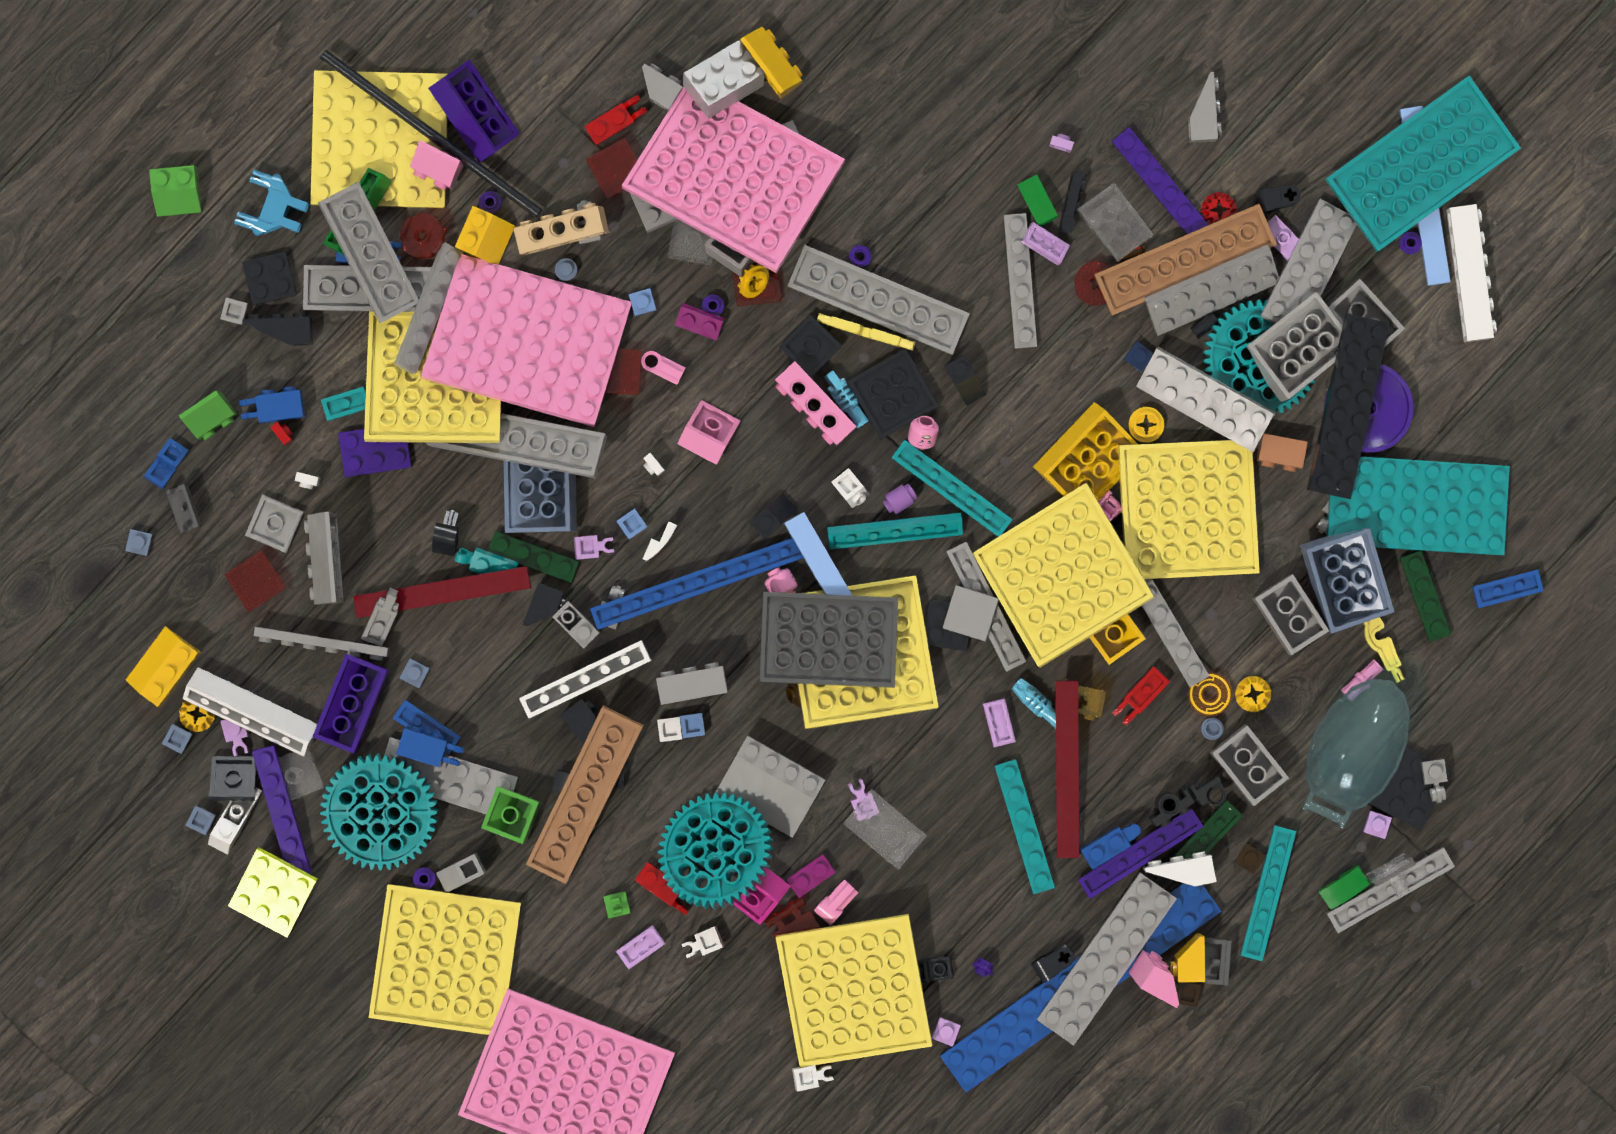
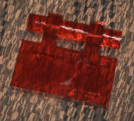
(801, 923)

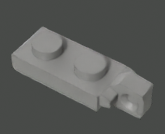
(381, 619)

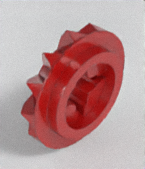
(1211, 202)

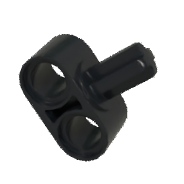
(446, 534)

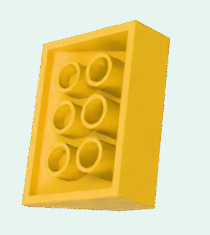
(1086, 454)

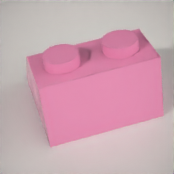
(435, 165)
(708, 432)
(1154, 977)

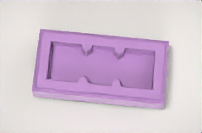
(1283, 236)
(1045, 243)
(999, 722)
(640, 947)

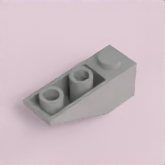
(1203, 119)

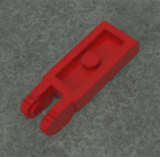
(614, 121)
(1142, 693)
(652, 880)

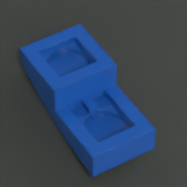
(166, 463)

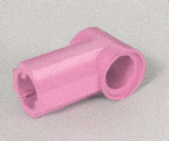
(665, 368)
(832, 906)

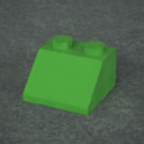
(175, 190)
(208, 415)
(511, 815)

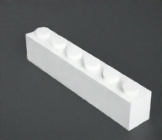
(1470, 273)
(585, 679)
(250, 711)

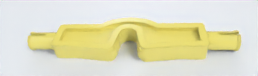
(866, 332)
(1384, 648)

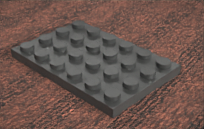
(828, 639)

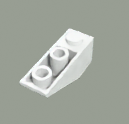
(231, 823)
(1191, 871)

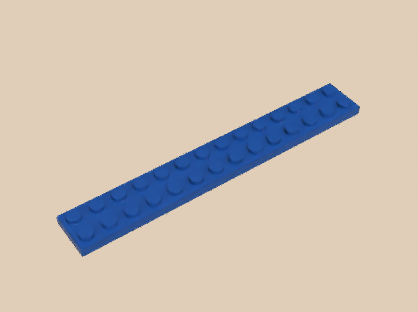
(1017, 1025)

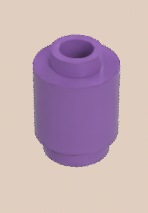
(899, 498)

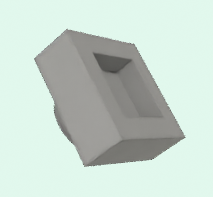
(234, 311)

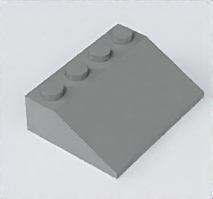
(1297, 347)
(325, 558)
(772, 784)

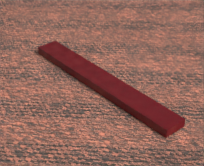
(449, 590)
(1067, 768)

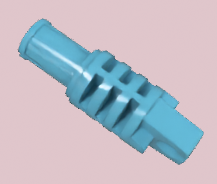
(845, 398)
(1035, 701)

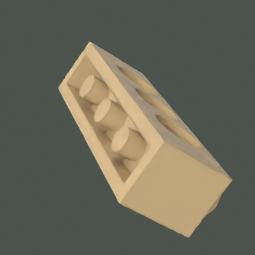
(595, 225)

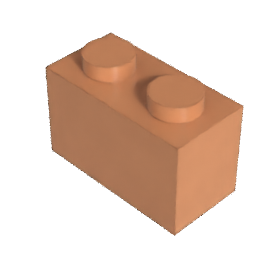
(1281, 452)

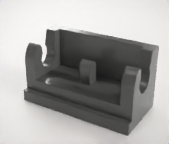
(183, 508)
(1217, 961)

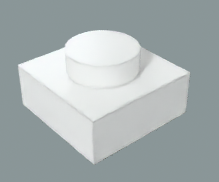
(652, 465)
(307, 481)
(669, 729)

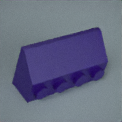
(474, 111)
(351, 703)

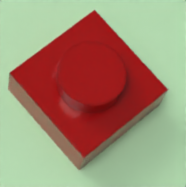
(283, 433)

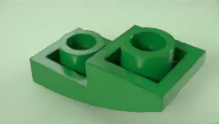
(1037, 200)
(1345, 887)

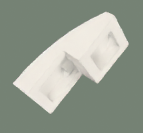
(655, 547)

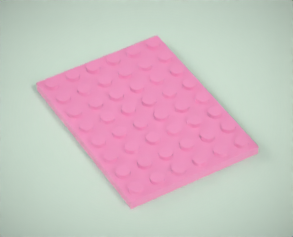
(734, 177)
(526, 340)
(562, 1074)

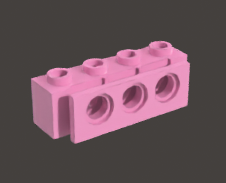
(795, 374)

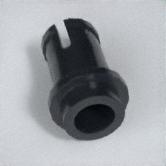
(1204, 325)

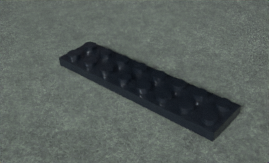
(1348, 406)

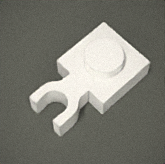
(706, 942)
(808, 1077)

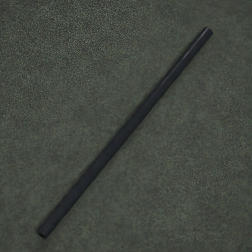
(430, 133)

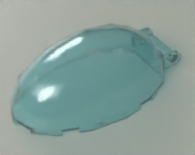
(1357, 748)

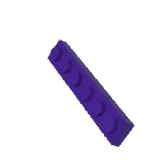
(1159, 182)
(281, 807)
(1140, 853)

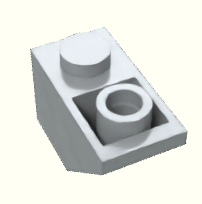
(661, 89)
(576, 624)
(461, 872)

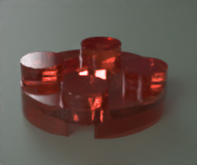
(432, 243)
(1083, 285)

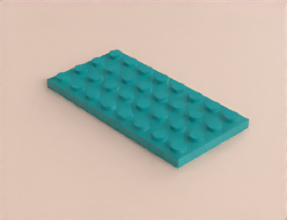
(1422, 163)
(1426, 505)

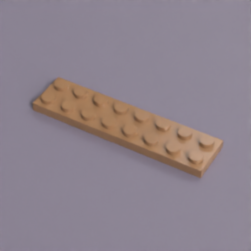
(1183, 258)
(584, 794)

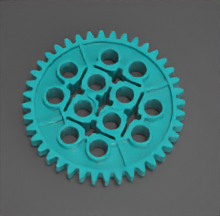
(1223, 347)
(377, 773)
(710, 813)

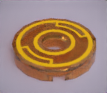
(1219, 703)

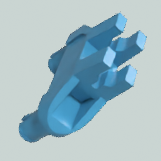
(275, 207)

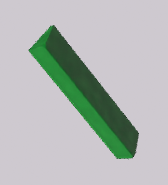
(374, 186)

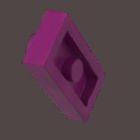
(699, 321)
(810, 876)

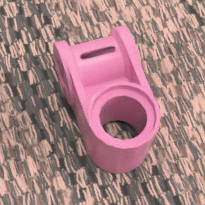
(1107, 502)

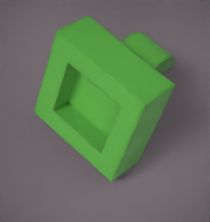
(617, 904)

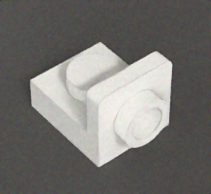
(850, 488)

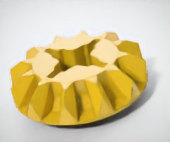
(758, 284)
(1153, 417)
(1247, 702)
(188, 720)

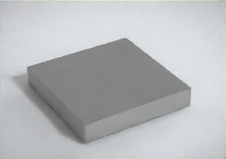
(274, 523)
(970, 613)

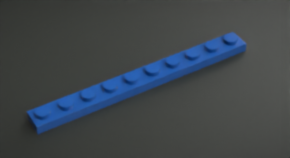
(695, 583)

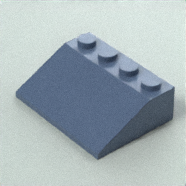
(538, 499)
(1347, 579)

